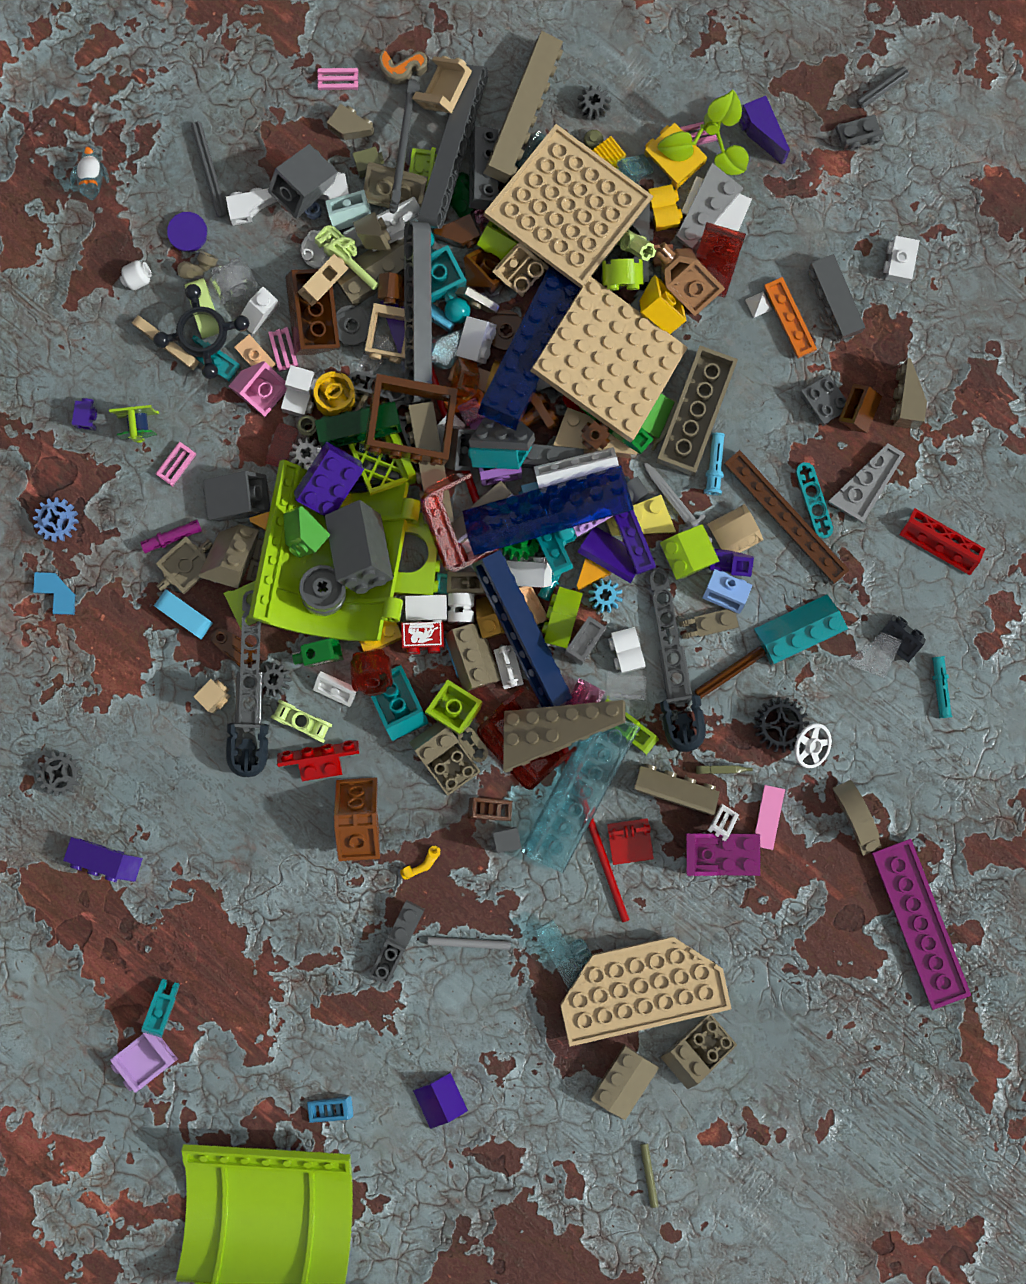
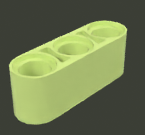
(207, 325)

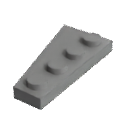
(710, 203)
(867, 485)

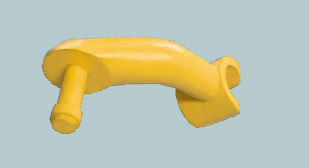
(432, 855)

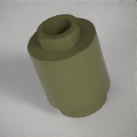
(303, 423)

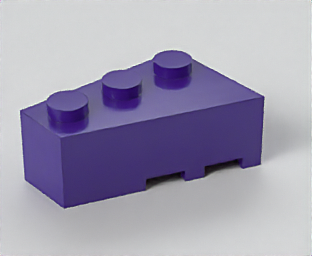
(102, 860)

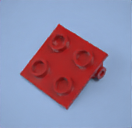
(630, 841)

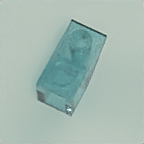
(445, 349)

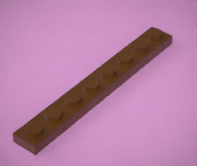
(786, 517)

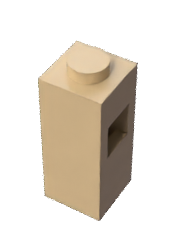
(323, 279)

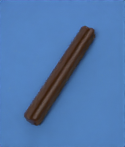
(730, 672)

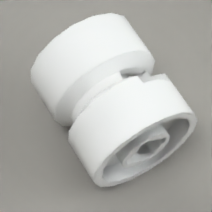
(461, 601)

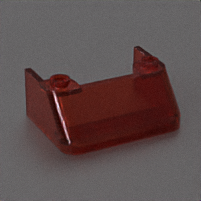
(450, 551)
(492, 735)

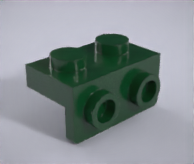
(460, 196)

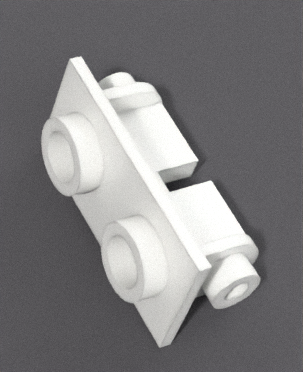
(508, 667)

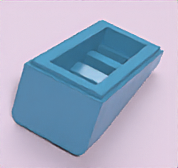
(347, 1109)

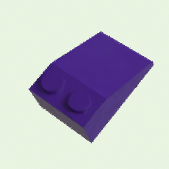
(763, 128)

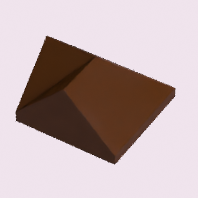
(479, 270)

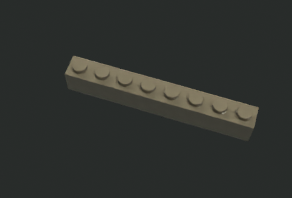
(523, 108)

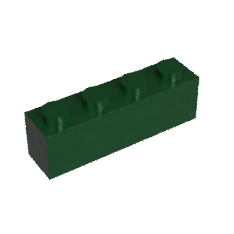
(352, 426)

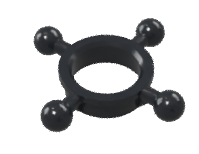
(209, 369)

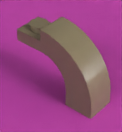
(858, 816)

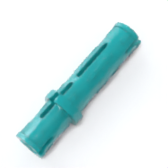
(941, 683)

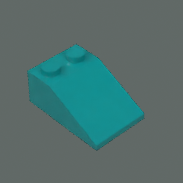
(399, 706)

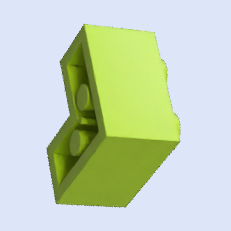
(561, 617)

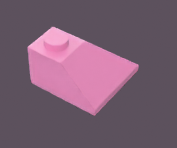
(259, 387)

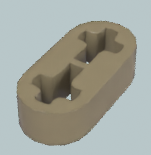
(477, 741)

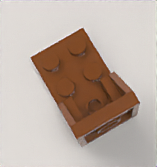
(356, 819)

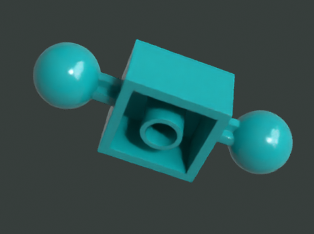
(445, 280)

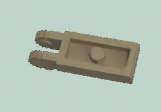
(711, 623)

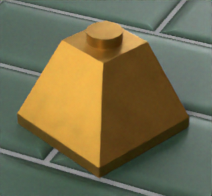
(487, 619)

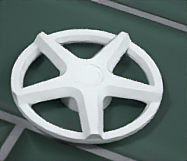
(813, 745)

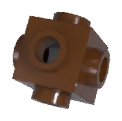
(600, 442)

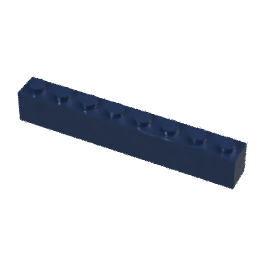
(522, 630)

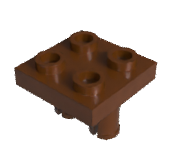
(540, 412)

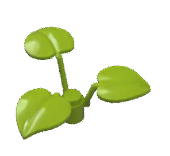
(722, 110)

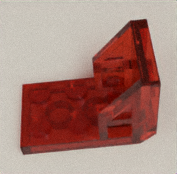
(719, 252)

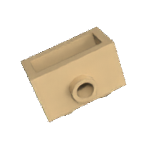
(213, 695)

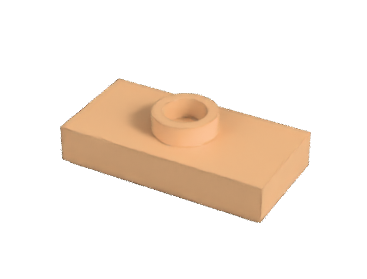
(252, 352)
(534, 604)

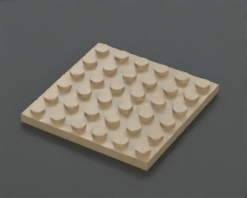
(568, 206)
(609, 359)

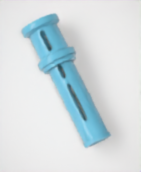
(714, 473)

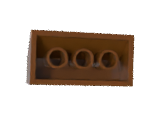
(312, 326)

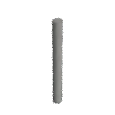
(470, 943)

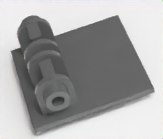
(824, 399)

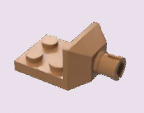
(687, 278)

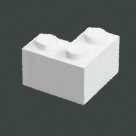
(299, 392)

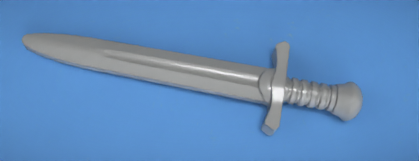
(673, 499)

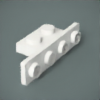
(395, 222)

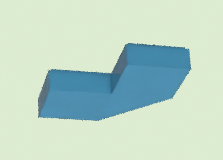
(63, 596)

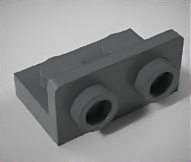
(859, 132)

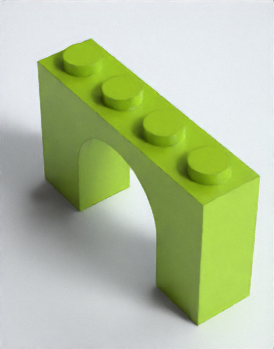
(423, 580)

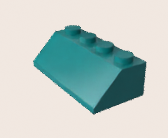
(800, 629)

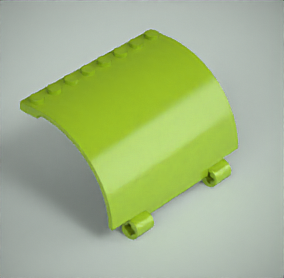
(279, 573)
(266, 1216)

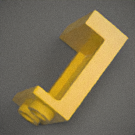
(677, 171)

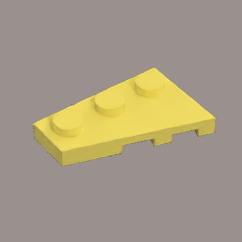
(651, 515)

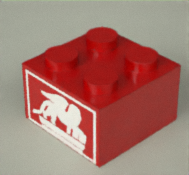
(423, 637)

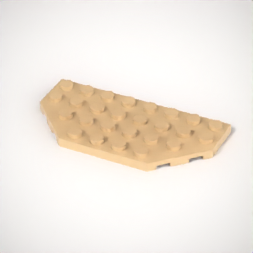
(642, 990)

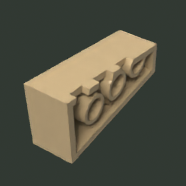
(570, 435)

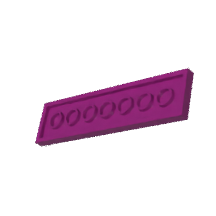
(921, 924)

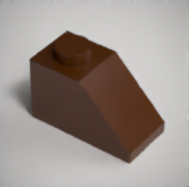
(459, 233)

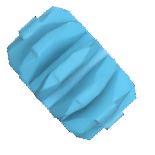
(599, 590)

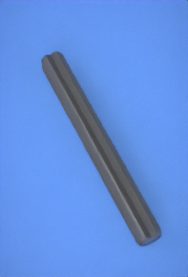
(209, 170)

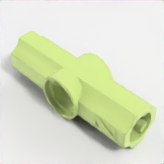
(637, 245)

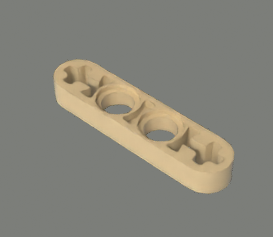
(172, 347)

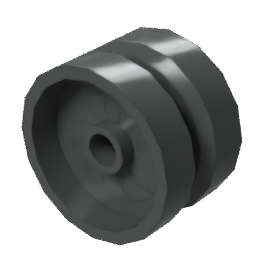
(326, 602)

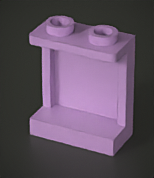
(142, 1061)

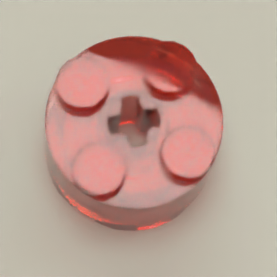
(371, 672)

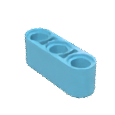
(183, 614)

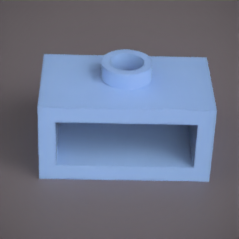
(727, 591)

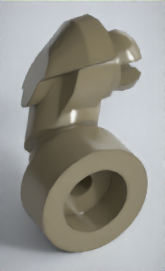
(188, 270)

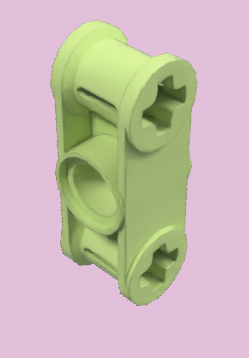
(289, 718)

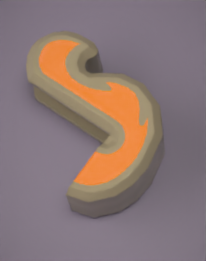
(403, 70)

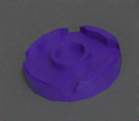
(187, 232)

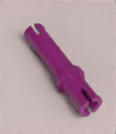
(170, 536)

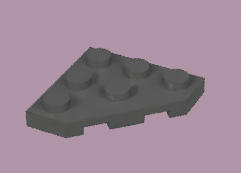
(497, 436)

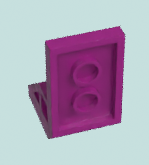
(713, 856)

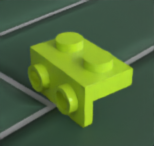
(422, 162)

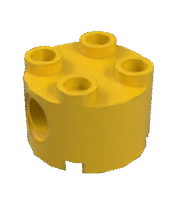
(334, 394)

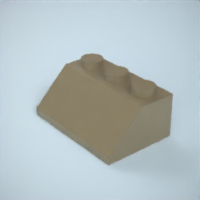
(230, 555)
(472, 657)
(624, 1082)

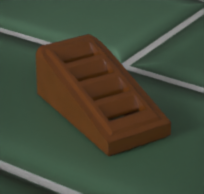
(472, 809)

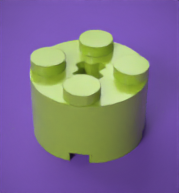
(622, 274)

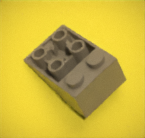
(909, 398)
(444, 757)
(698, 1051)

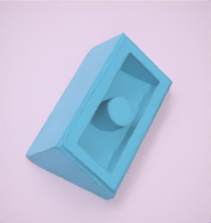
(440, 318)

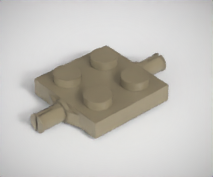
(183, 565)

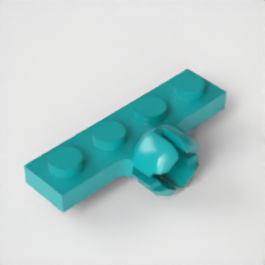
(554, 550)

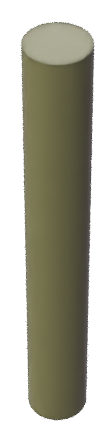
(649, 1175)

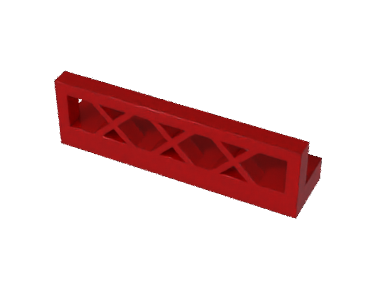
(941, 543)

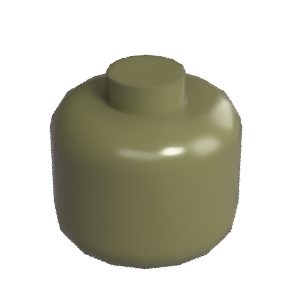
(593, 139)

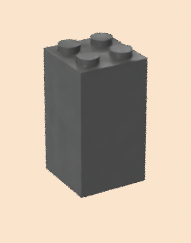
(358, 547)

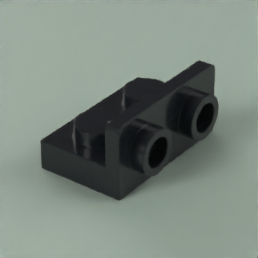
(910, 639)

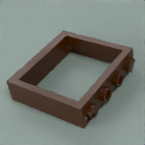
(417, 389)

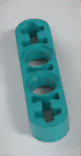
(818, 499)

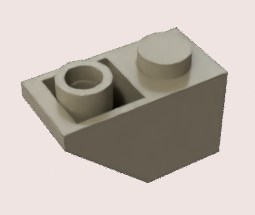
(349, 125)
(373, 232)

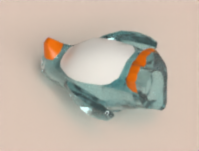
(89, 174)

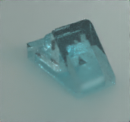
(635, 167)

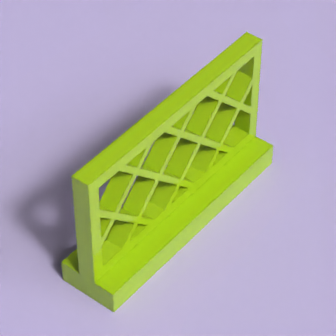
(403, 467)

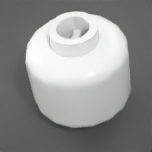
(135, 275)

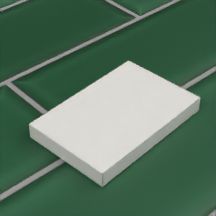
(733, 215)

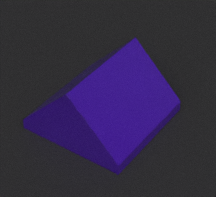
(440, 1101)

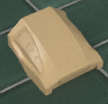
(520, 269)
(736, 530)

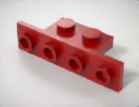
(319, 761)

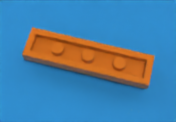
(790, 317)

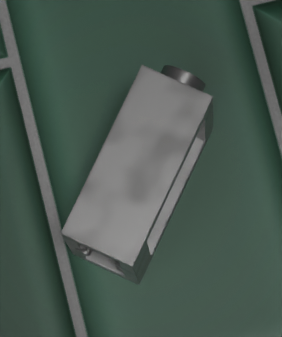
(588, 634)

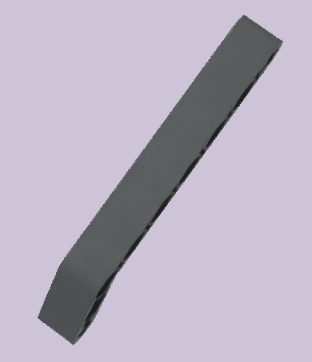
(385, 396)

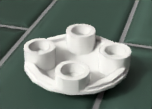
(311, 252)

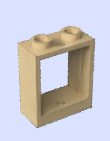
(387, 312)

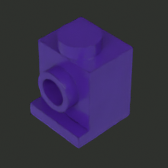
(84, 414)

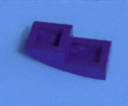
(733, 562)

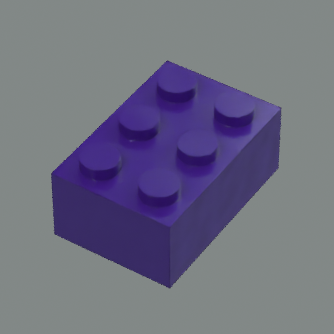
(328, 480)

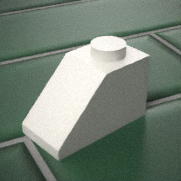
(259, 309)

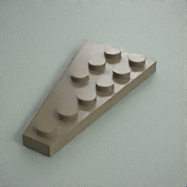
(550, 729)

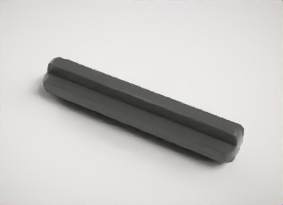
(882, 87)

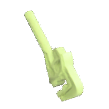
(344, 248)

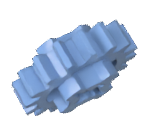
(46, 522)

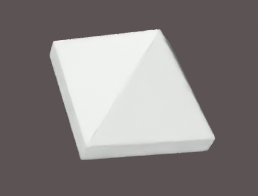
(758, 304)

